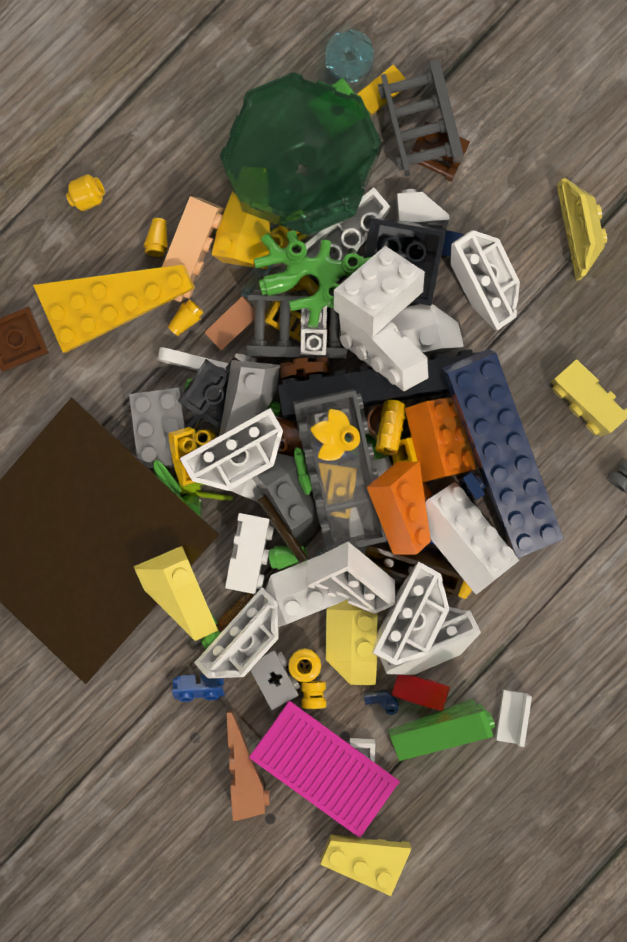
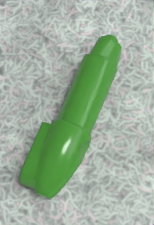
(303, 477)

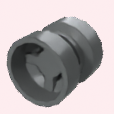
(619, 476)

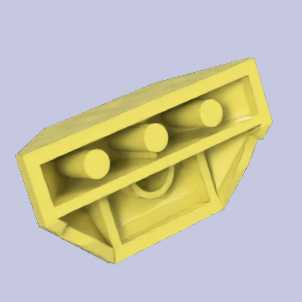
(582, 226)
(350, 642)

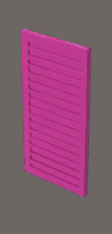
(324, 769)

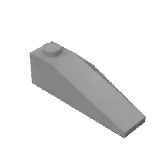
(248, 392)

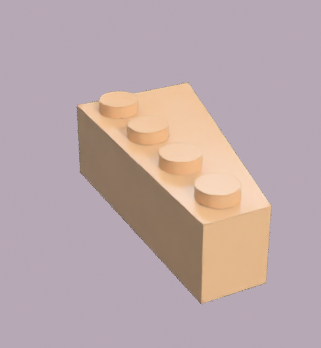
(194, 237)

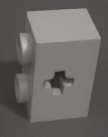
(275, 693)

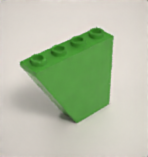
(442, 730)

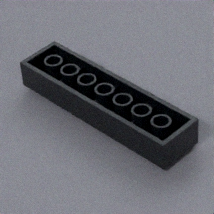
(369, 383)

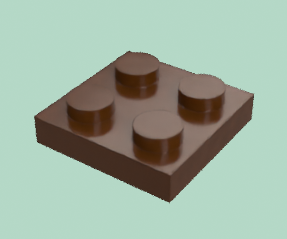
(20, 339)

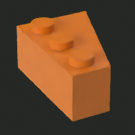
(402, 507)

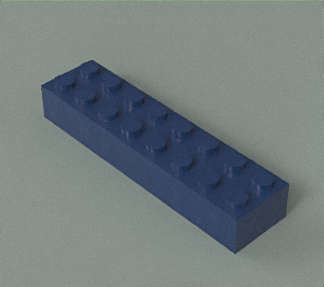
(502, 452)

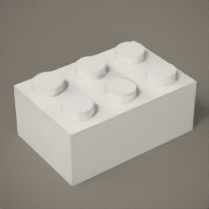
(378, 291)

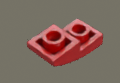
(421, 691)

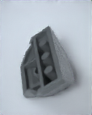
(285, 493)

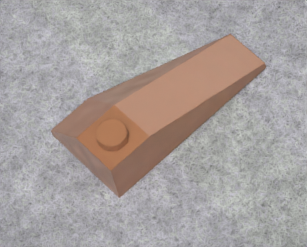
(247, 786)

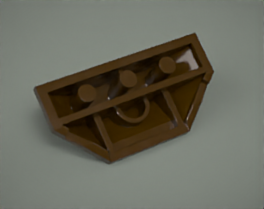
(400, 565)

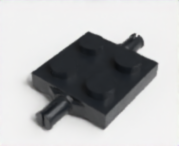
(207, 394)

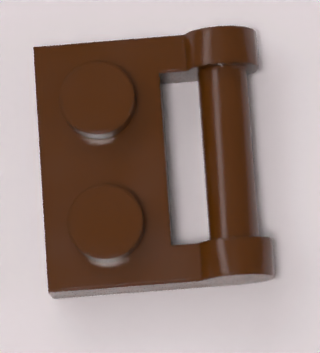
(436, 140)

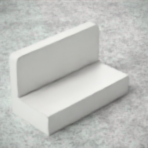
(513, 717)

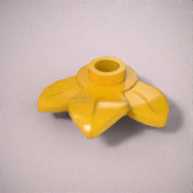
(332, 435)

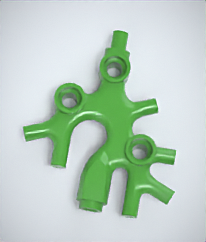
(299, 265)

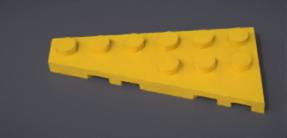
(97, 304)

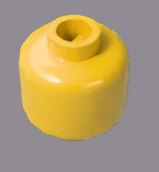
(85, 192)
(302, 674)

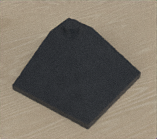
(414, 242)

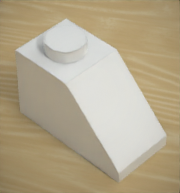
(419, 208)

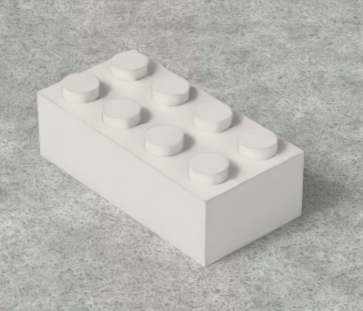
(467, 538)

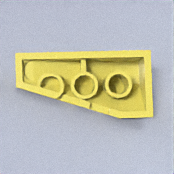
(176, 590)

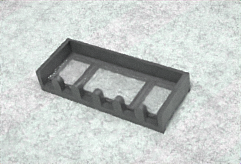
(340, 484)

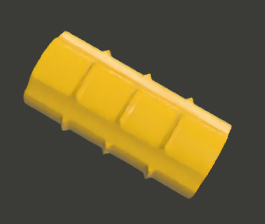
(390, 427)

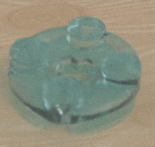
(345, 42)

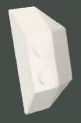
(486, 277)
(428, 329)
(236, 454)
(295, 597)
(414, 618)
(242, 640)
(451, 641)

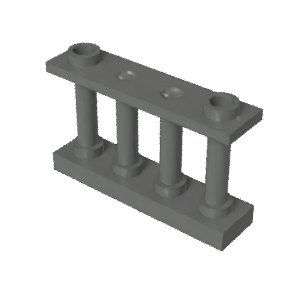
(438, 101)
(284, 346)

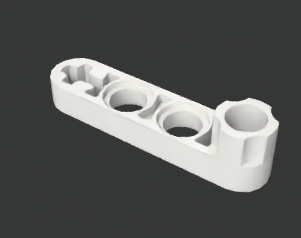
(192, 361)

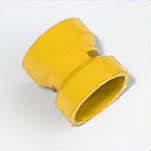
(313, 694)

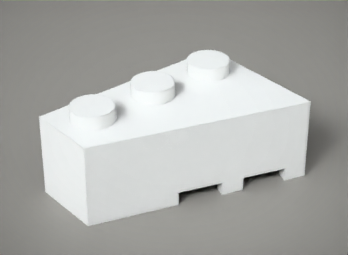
(352, 576)

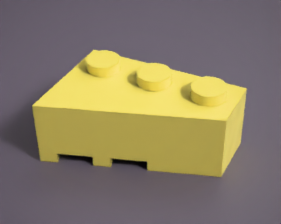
(588, 399)
(367, 860)

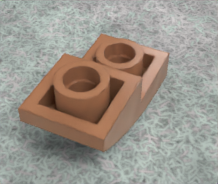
(231, 323)

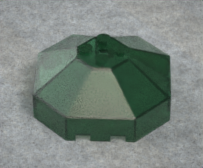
(307, 125)

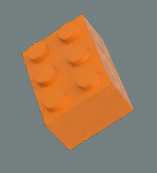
(439, 439)

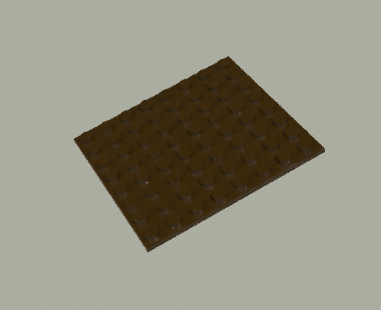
(74, 528)

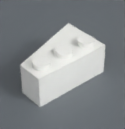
(249, 553)

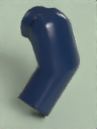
(384, 699)

